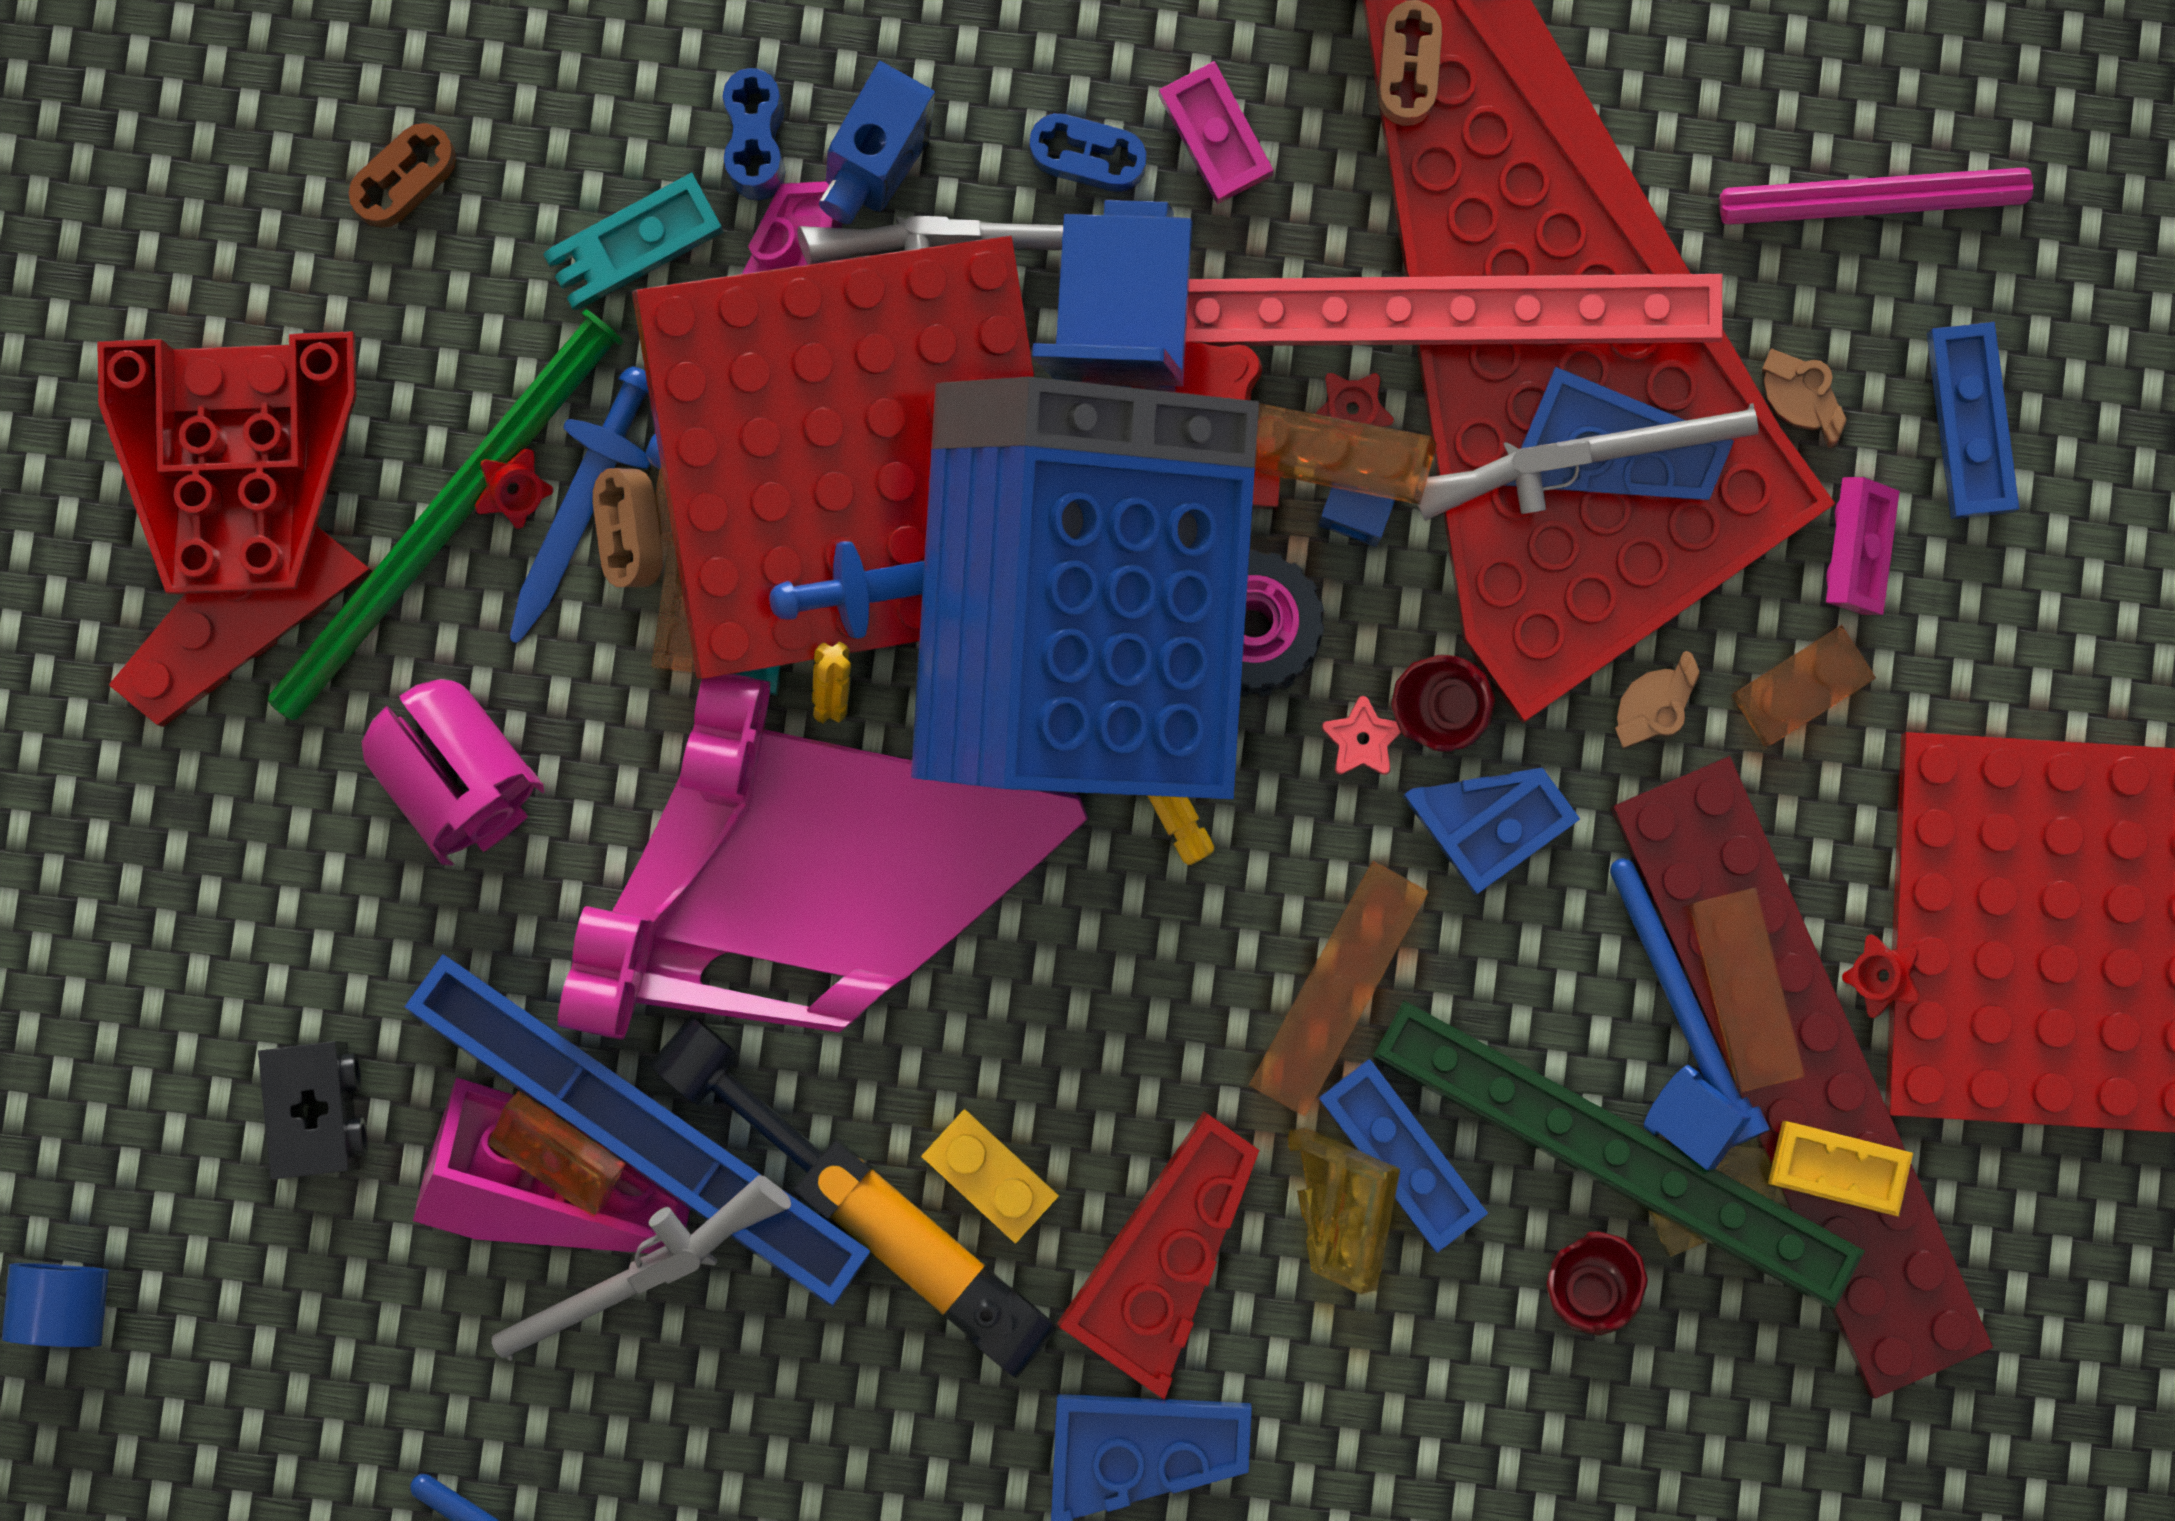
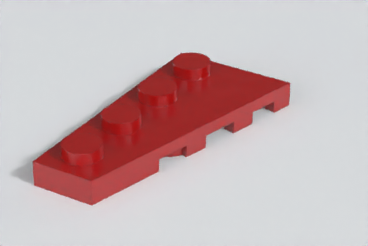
(221, 631)
(1152, 1276)

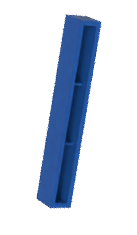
(629, 1125)

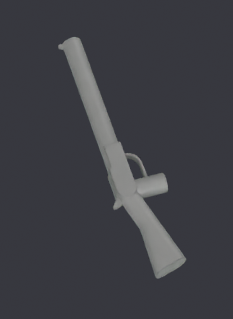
(918, 232)
(1525, 464)
(676, 1259)

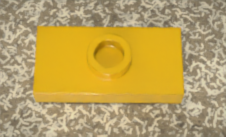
(1840, 1168)

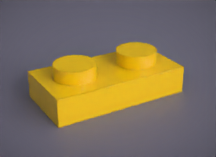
(990, 1176)

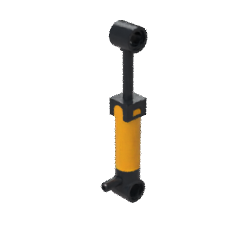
(870, 1209)

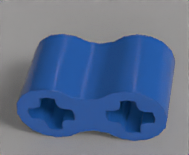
(754, 133)

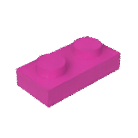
(1215, 132)
(1862, 546)

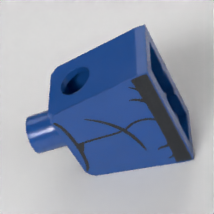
(877, 143)

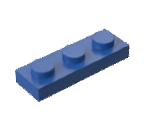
(1972, 420)
(1386, 1129)

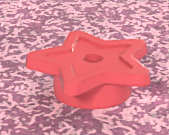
(1352, 753)

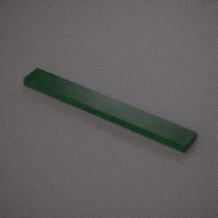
(1619, 1155)

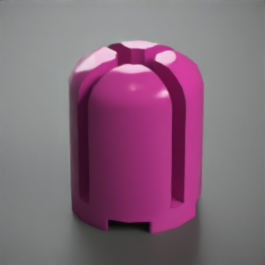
(476, 751)

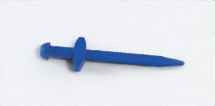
(605, 449)
(849, 590)

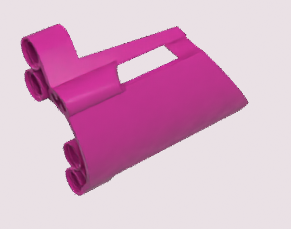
(803, 864)

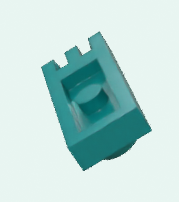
(635, 241)

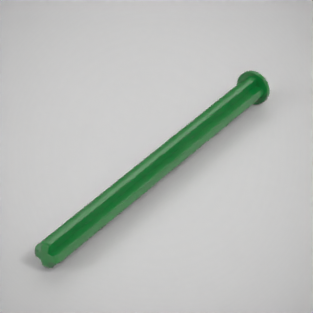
(441, 518)

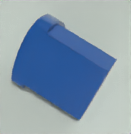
(1696, 1118)

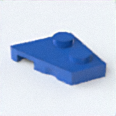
(1492, 821)

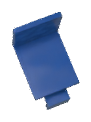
(1122, 298)

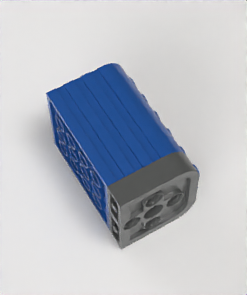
(1084, 588)

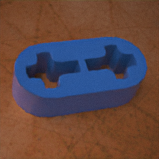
(1093, 138)

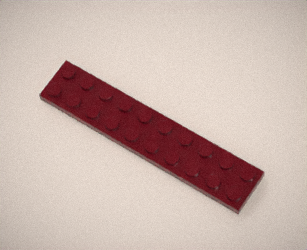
(1906, 1299)

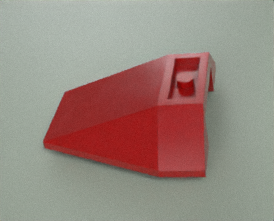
(228, 452)

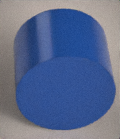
(55, 1305)

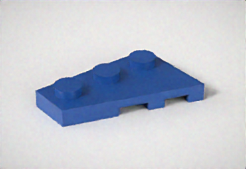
(1583, 409)
(1140, 1448)

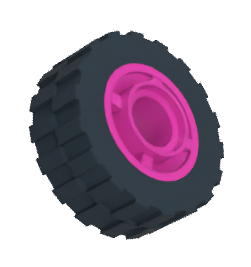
(1295, 622)

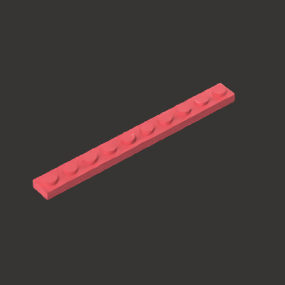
(1456, 310)

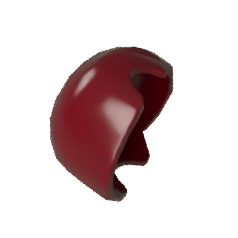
(1443, 703)
(1597, 1284)

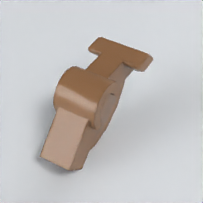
(1803, 395)
(1656, 703)

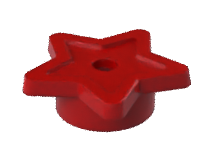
(1362, 393)
(527, 495)
(1866, 972)

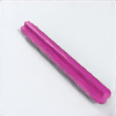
(1875, 196)

